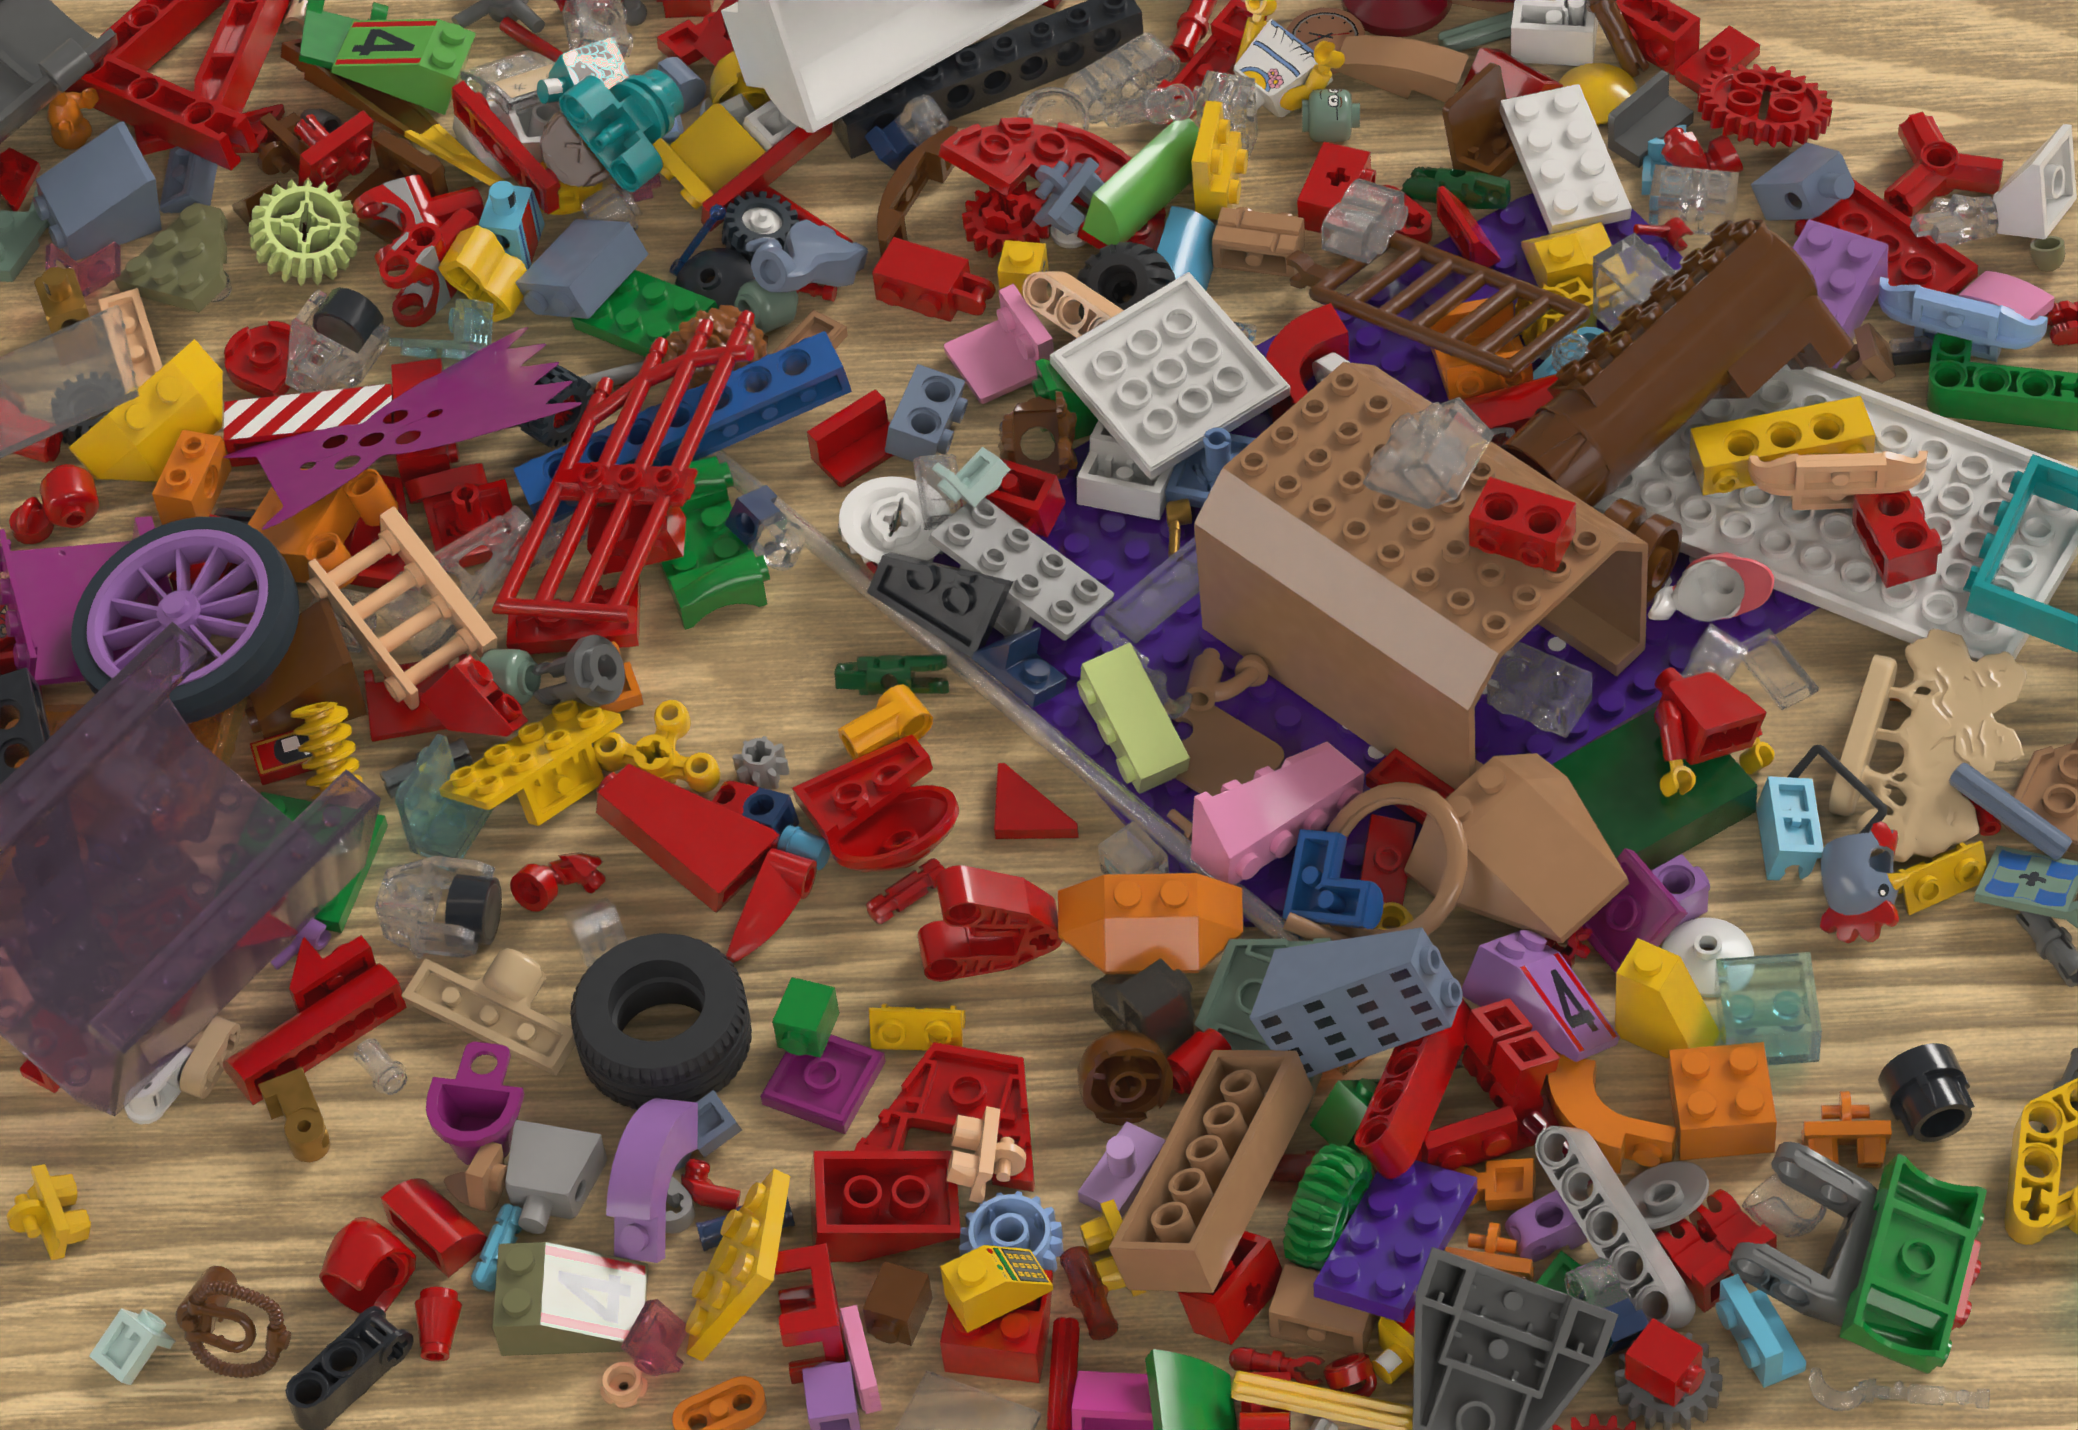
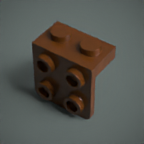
(1476, 128)
(397, 160)

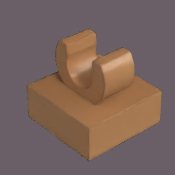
(1871, 355)

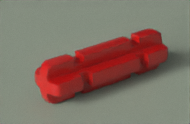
(904, 892)

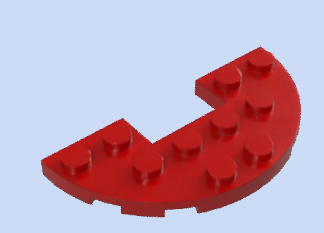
(1017, 148)

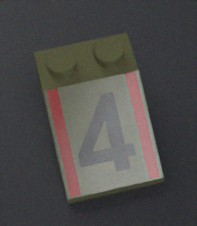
(564, 1299)

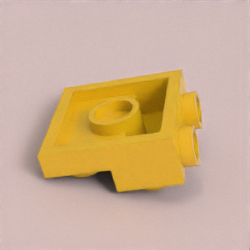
(1217, 163)

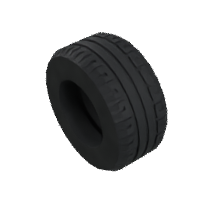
(653, 973)

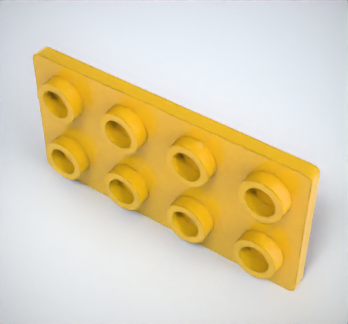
(544, 764)

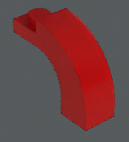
(1300, 345)

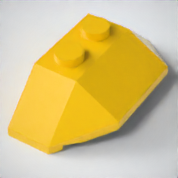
(141, 433)

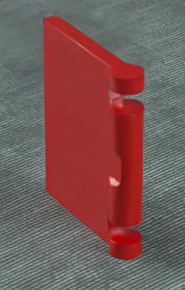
(395, 719)

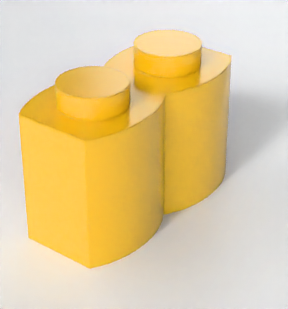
(484, 271)

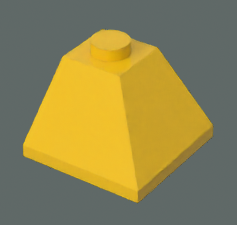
(1566, 254)

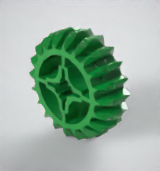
(1325, 1204)

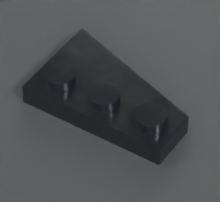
(941, 598)

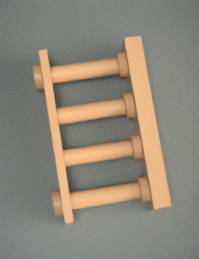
(420, 571)

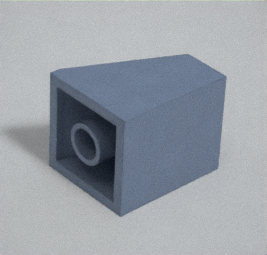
(99, 195)

